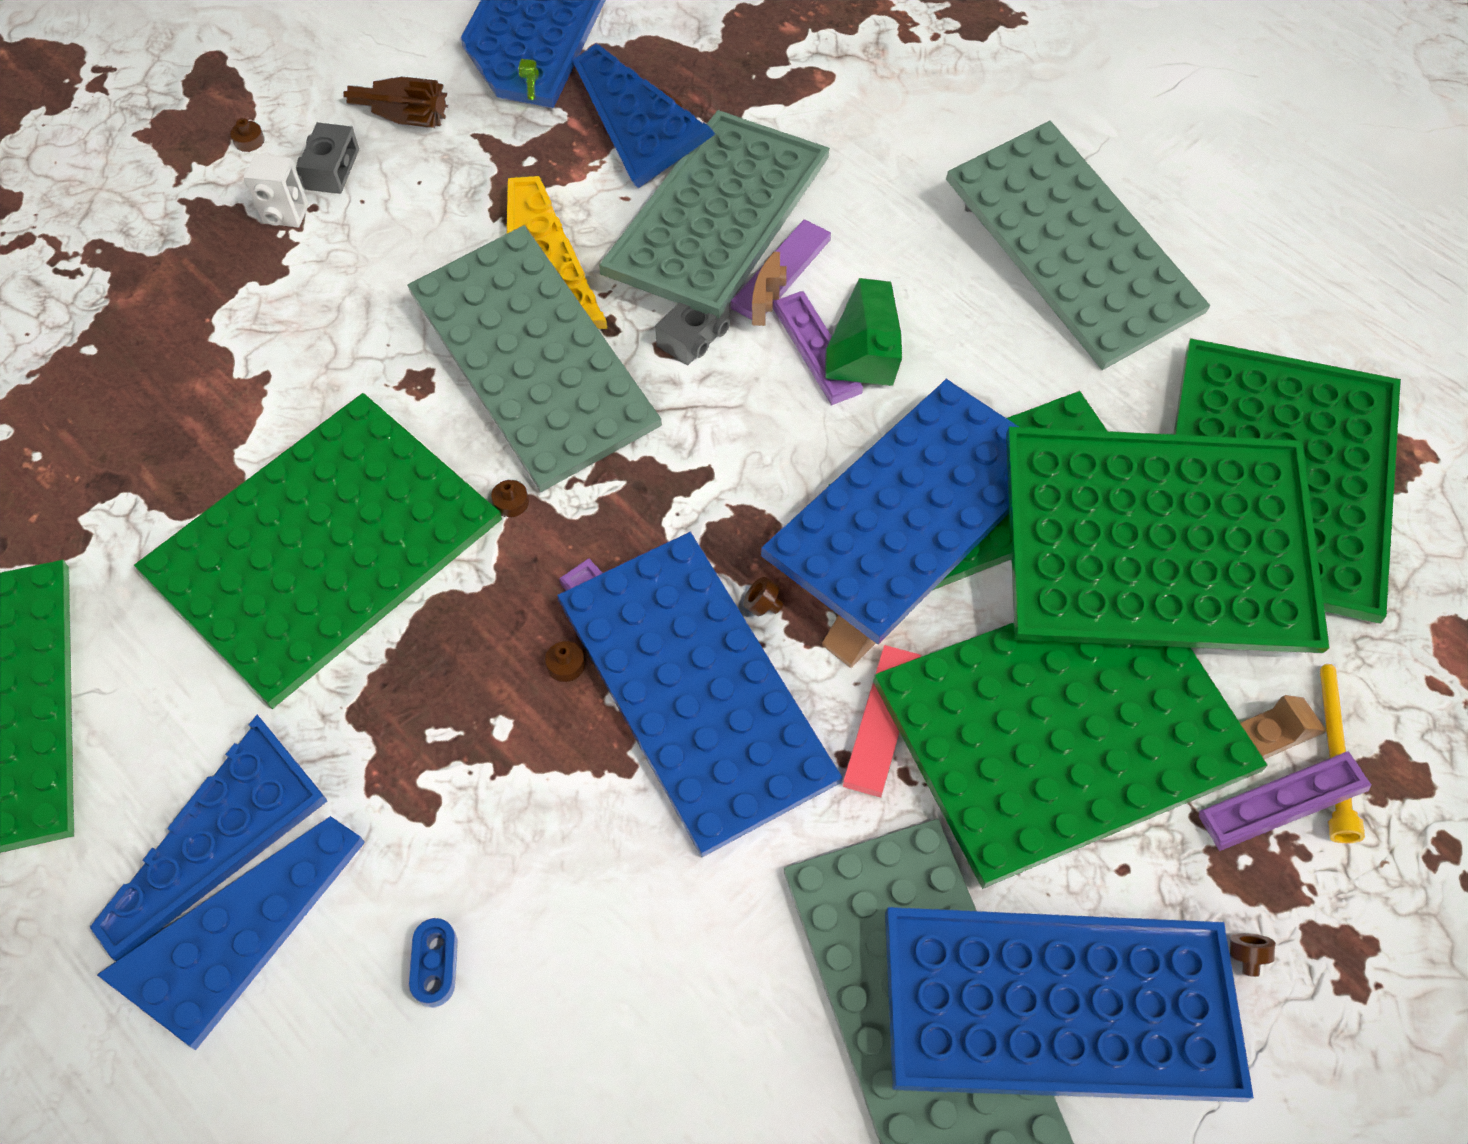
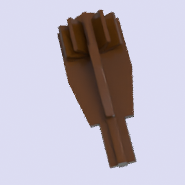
(402, 100)

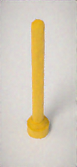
(1345, 824)

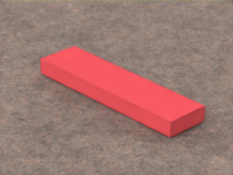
(876, 735)

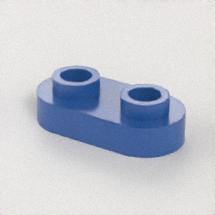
(433, 964)

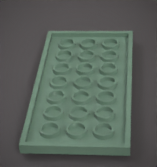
(715, 214)
(1077, 244)
(534, 357)
(843, 916)

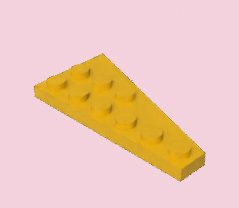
(531, 206)

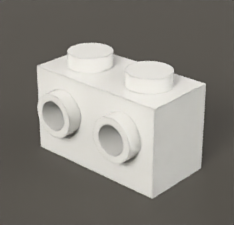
(276, 190)

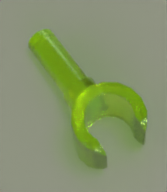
(528, 70)

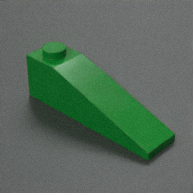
(867, 337)

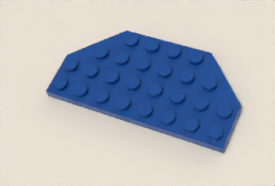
(531, 30)

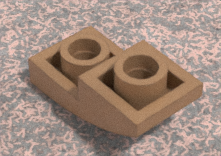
(767, 288)

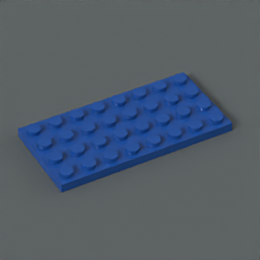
(901, 513)
(698, 693)
(1063, 1006)

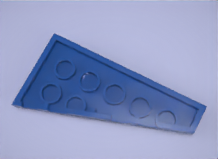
(639, 118)
(220, 829)
(213, 953)

